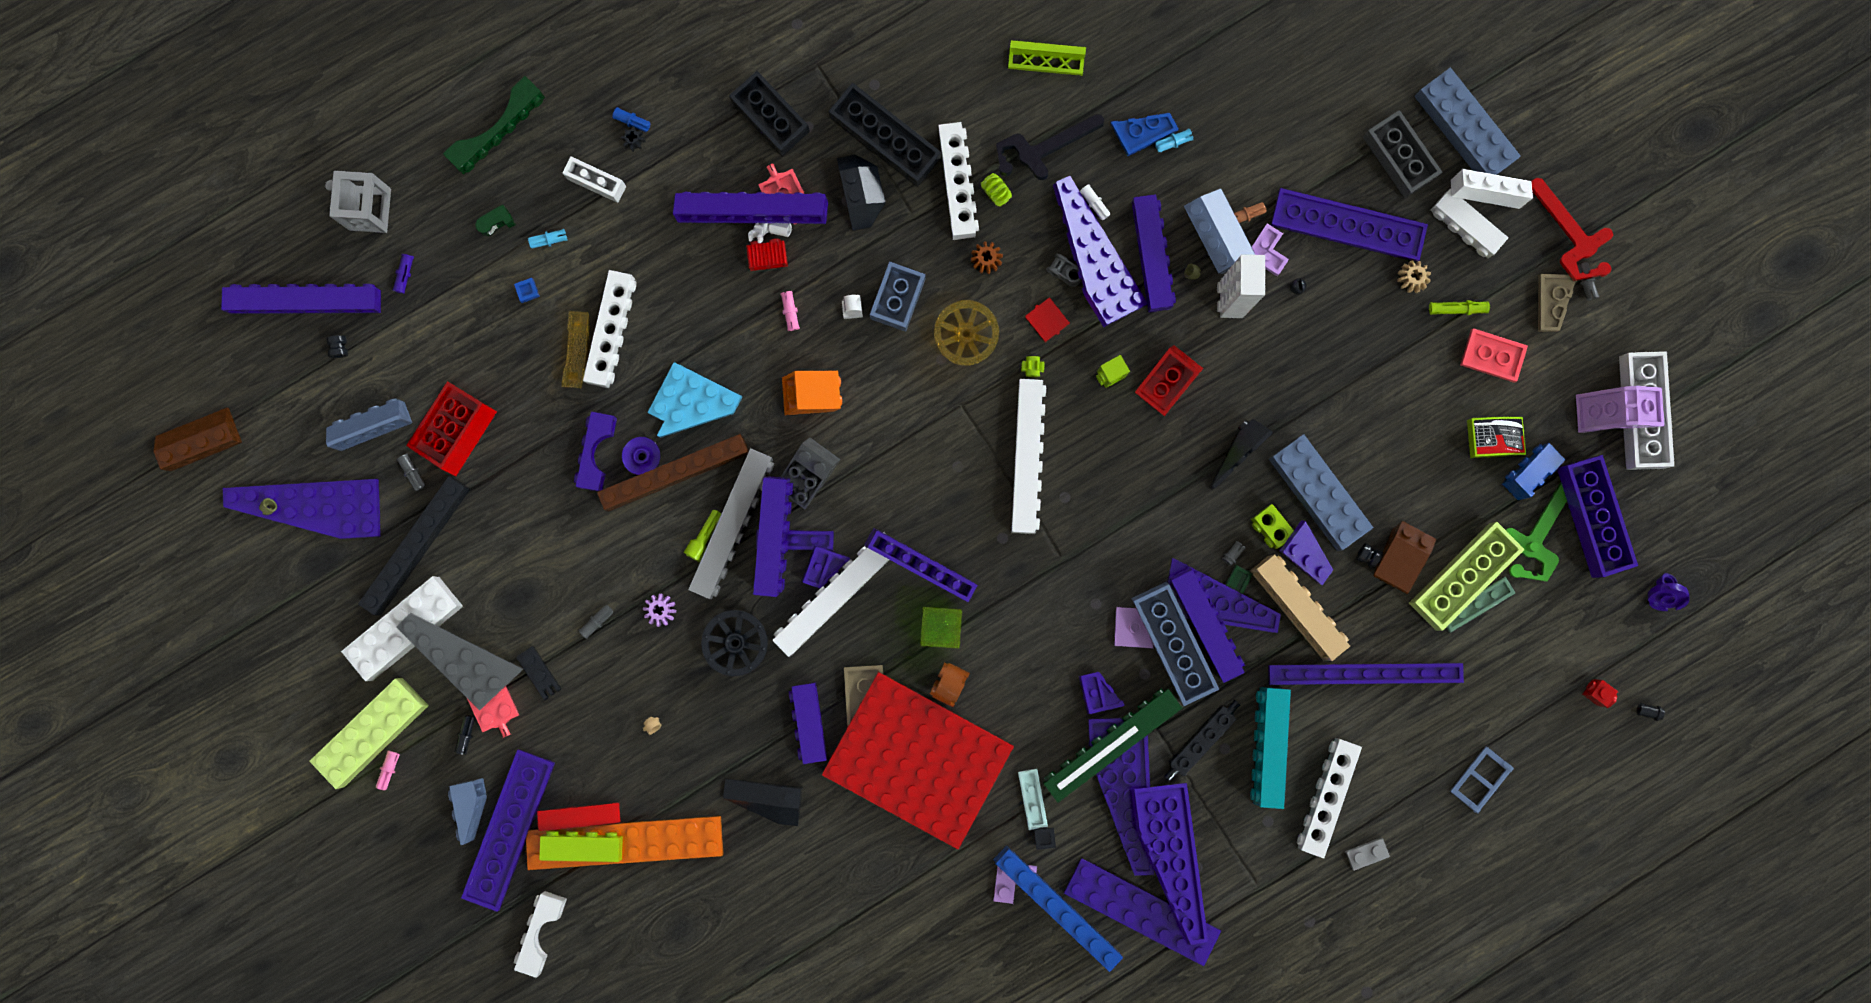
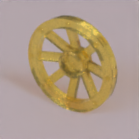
(966, 327)

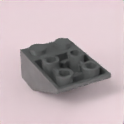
(809, 471)

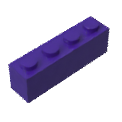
(809, 723)

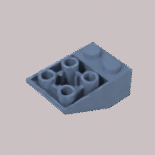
(468, 805)

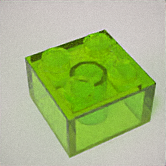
(941, 627)

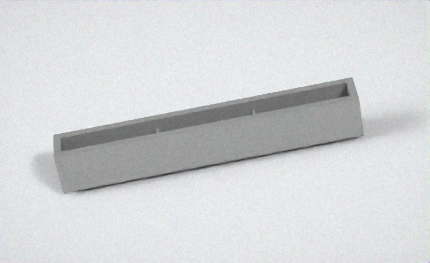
(730, 525)

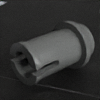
(1234, 552)

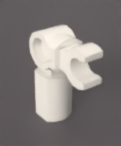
(761, 229)

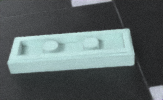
(1032, 799)

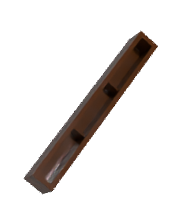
(673, 473)

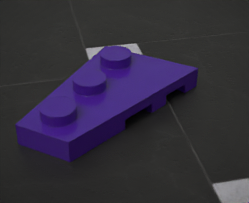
(1307, 554)

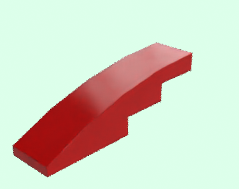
(578, 816)

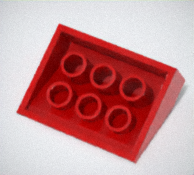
(451, 429)

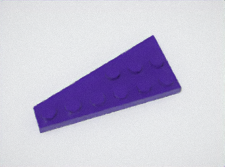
(1232, 606)

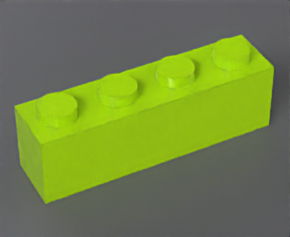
(581, 847)

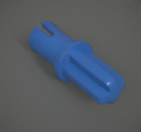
(631, 119)

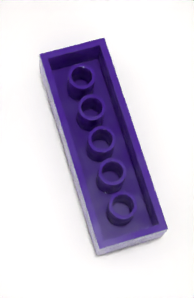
(1597, 516)
(771, 536)

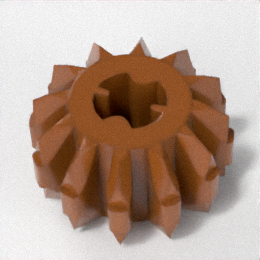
(979, 259)

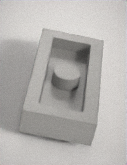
(1367, 854)

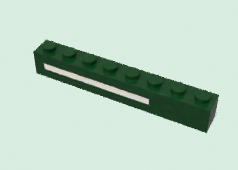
(1111, 745)

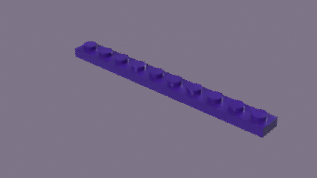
(1365, 673)

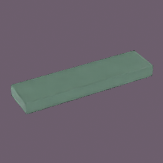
(1484, 601)

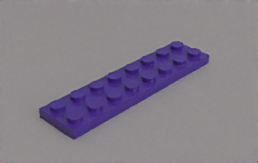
(1349, 225)
(508, 830)
(1135, 909)

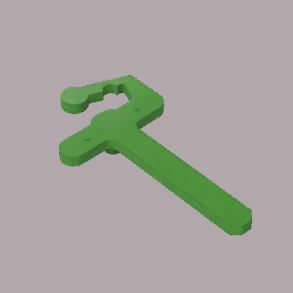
(1533, 543)

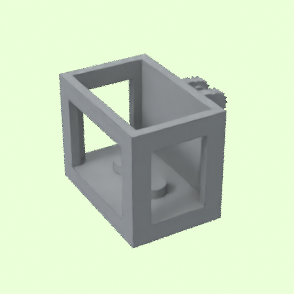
(346, 201)

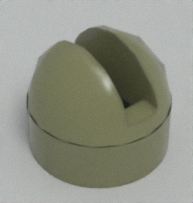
(1192, 272)
(268, 502)

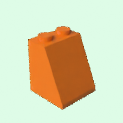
(811, 392)

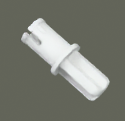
(1095, 202)

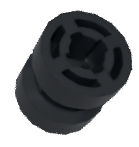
(337, 347)
(1369, 555)

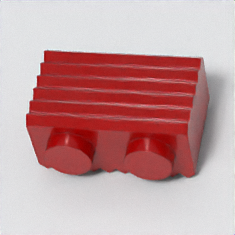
(767, 255)

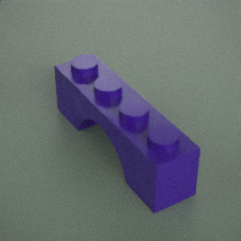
(599, 428)

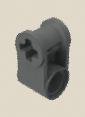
(1063, 270)

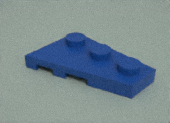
(1143, 132)

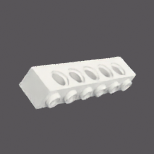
(947, 134)
(614, 282)
(1332, 808)

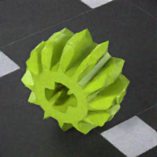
(996, 189)

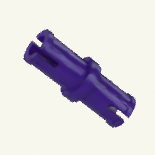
(403, 273)

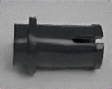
(1656, 713)

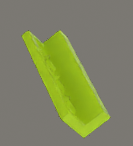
(1046, 51)

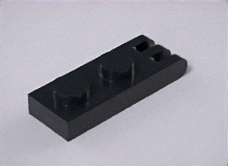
(538, 672)

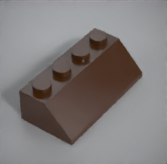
(196, 440)

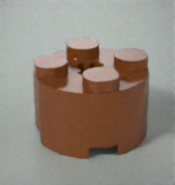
(950, 684)

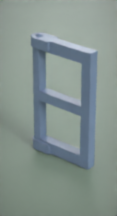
(1492, 788)

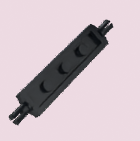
(1202, 740)

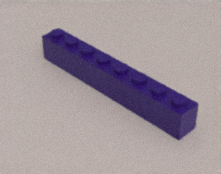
(750, 208)
(301, 299)

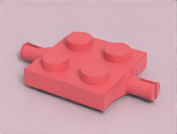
(781, 182)
(496, 712)

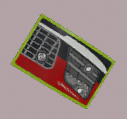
(1496, 437)

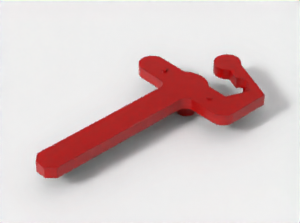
(1584, 245)

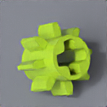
(1032, 366)

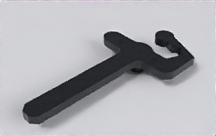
(1031, 155)

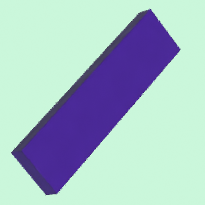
(808, 539)

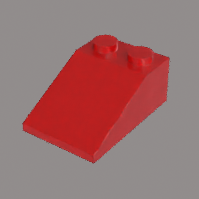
(1169, 380)

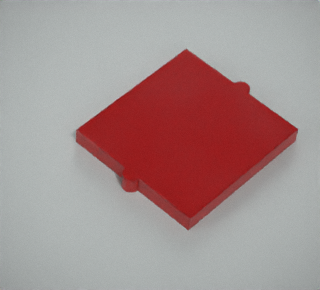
(1047, 320)

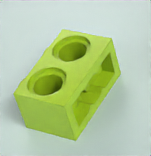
(1112, 371)
(1277, 522)

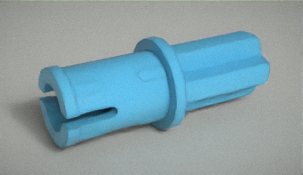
(1174, 140)
(547, 238)

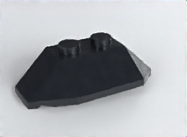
(861, 190)

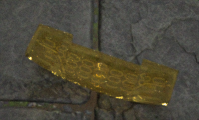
(576, 350)

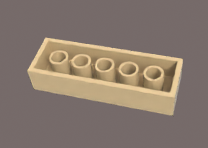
(1300, 608)

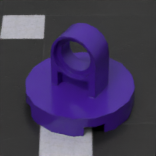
(1668, 594)

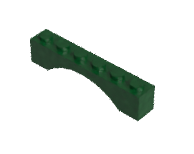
(468, 152)

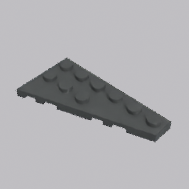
(467, 666)

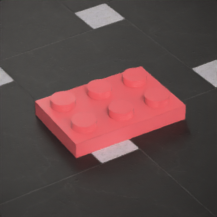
(1494, 355)

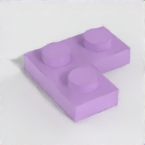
(1264, 246)
(1005, 886)

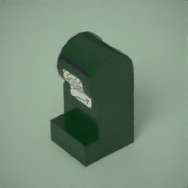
(494, 220)

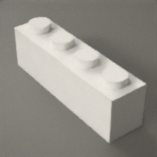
(1491, 188)
(1469, 224)

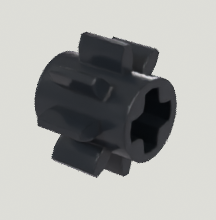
(636, 142)

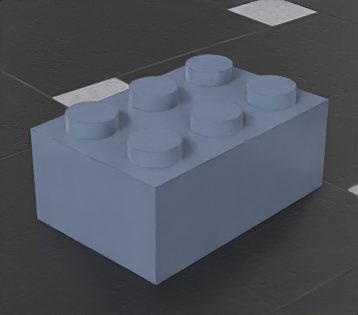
(897, 296)

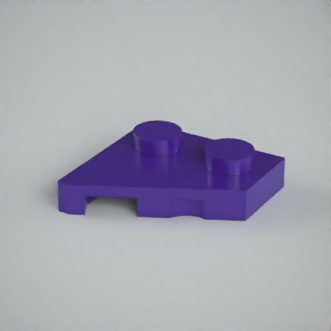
(822, 566)

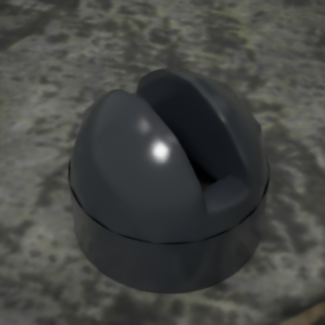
(1295, 286)

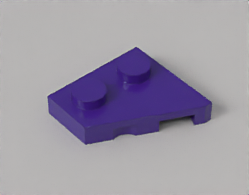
(1098, 694)

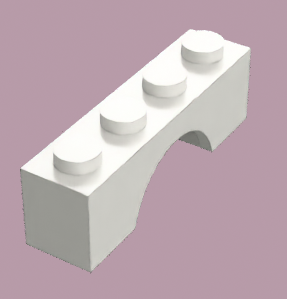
(532, 957)

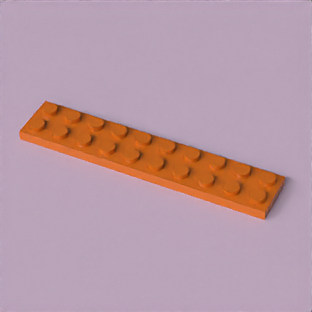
(644, 841)

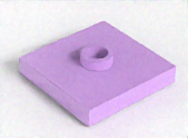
(1130, 629)

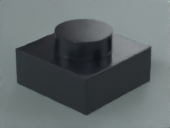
(1045, 838)

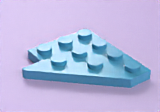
(690, 401)

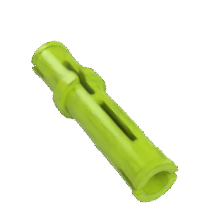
(1459, 307)

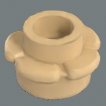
(651, 725)

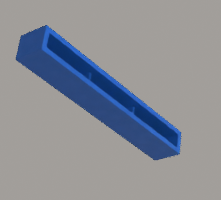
(1058, 908)

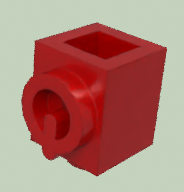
(1601, 693)

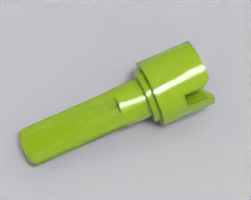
(697, 547)

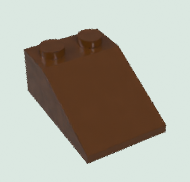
(1404, 556)

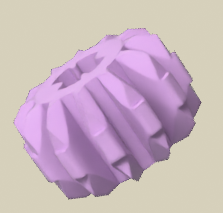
(657, 616)

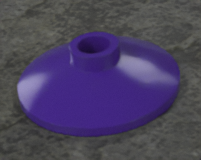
(632, 451)

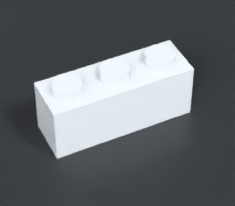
(594, 179)

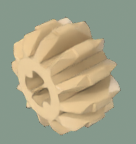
(1413, 283)

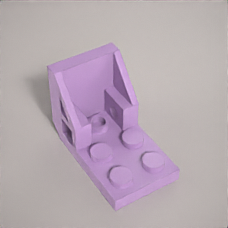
(1620, 408)

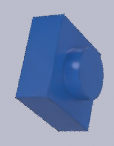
(526, 290)

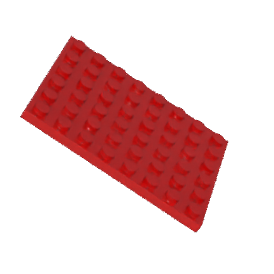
(917, 760)

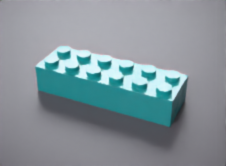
(1271, 747)

